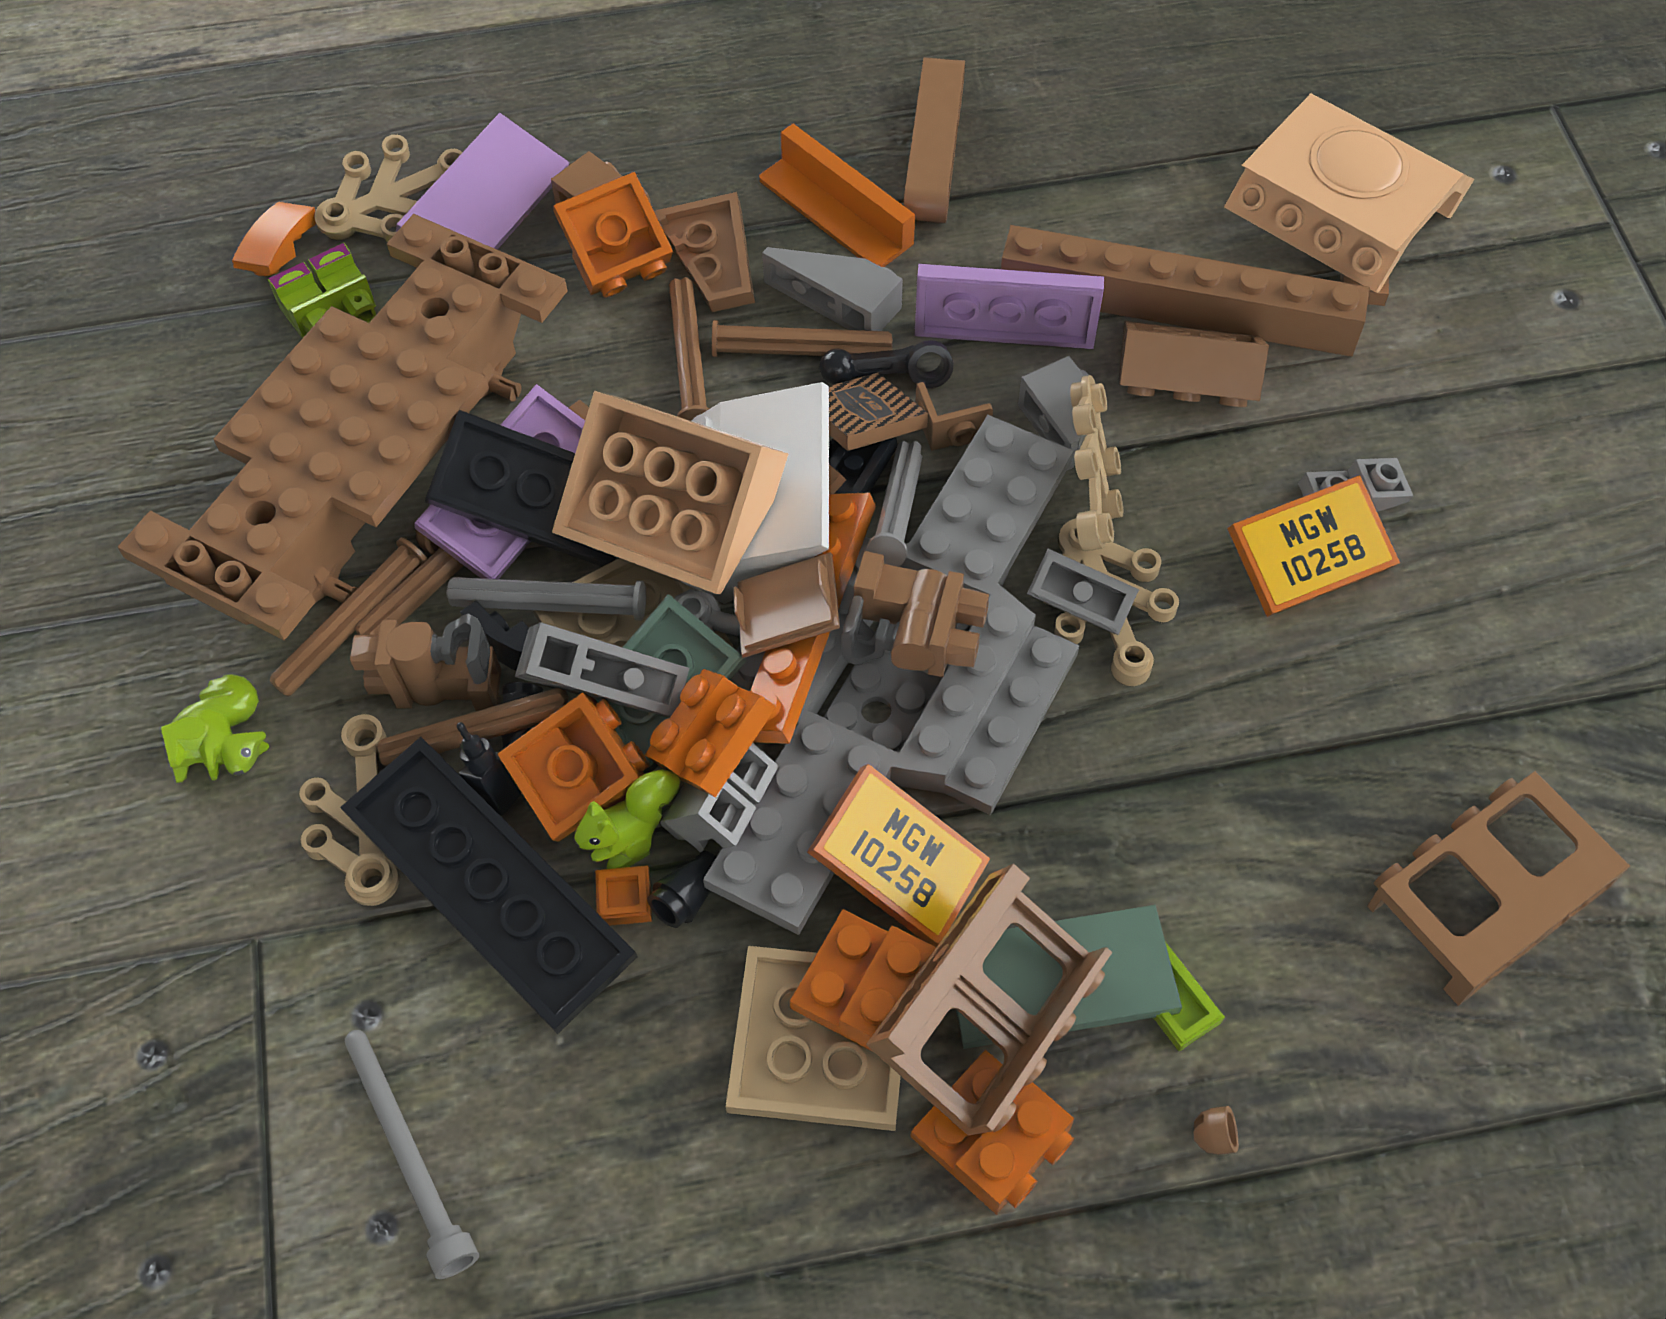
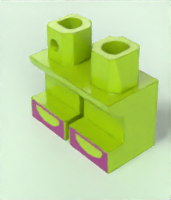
(337, 286)

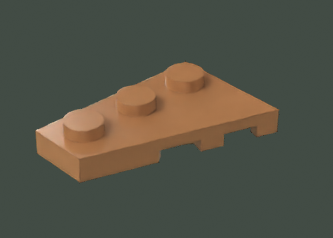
(712, 248)

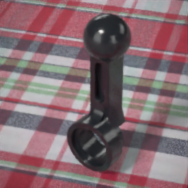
(840, 366)

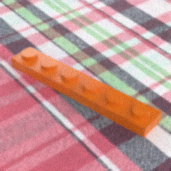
(790, 669)

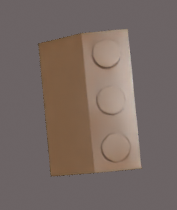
(1192, 363)

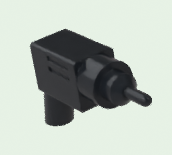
(486, 772)

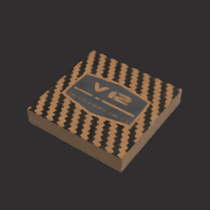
(871, 412)

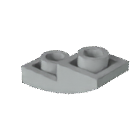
(1381, 477)

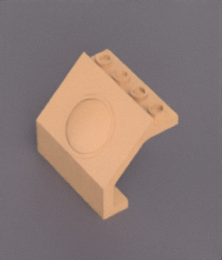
(1344, 190)

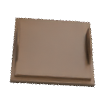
(787, 605)

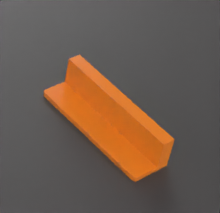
(839, 199)

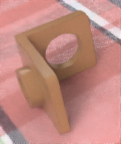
(951, 428)

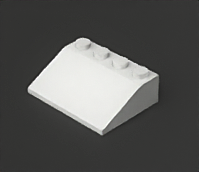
(798, 519)

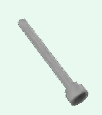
(449, 1247)

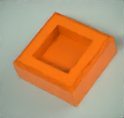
(623, 895)

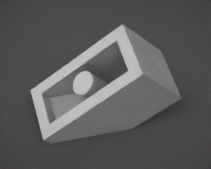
(1047, 402)

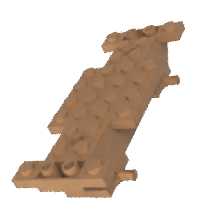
(348, 430)

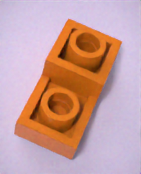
(271, 238)

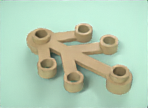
(384, 193)
(1095, 463)
(1126, 645)
(371, 859)

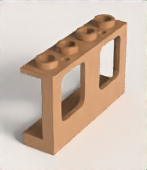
(1527, 903)
(957, 981)

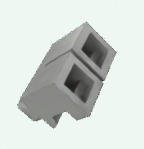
(702, 817)

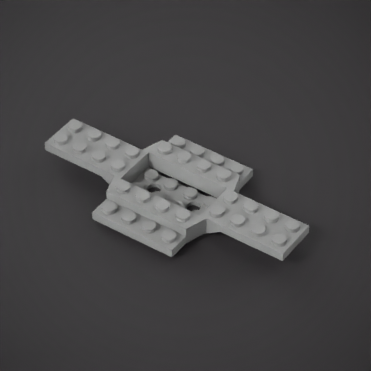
(943, 732)

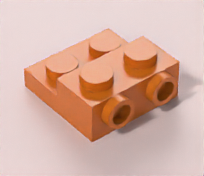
(614, 235)
(709, 731)
(572, 762)
(859, 976)
(1001, 1162)

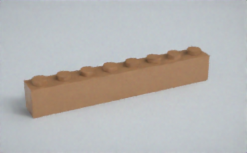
(1201, 290)

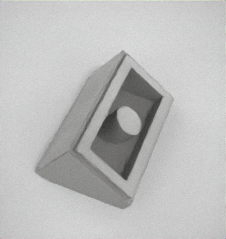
(1082, 591)

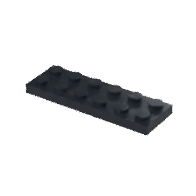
(490, 884)

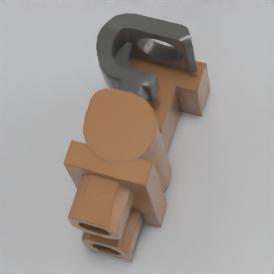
(914, 617)
(427, 668)

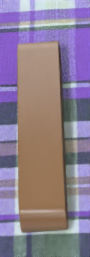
(934, 139)

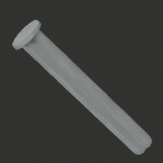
(897, 505)
(549, 596)

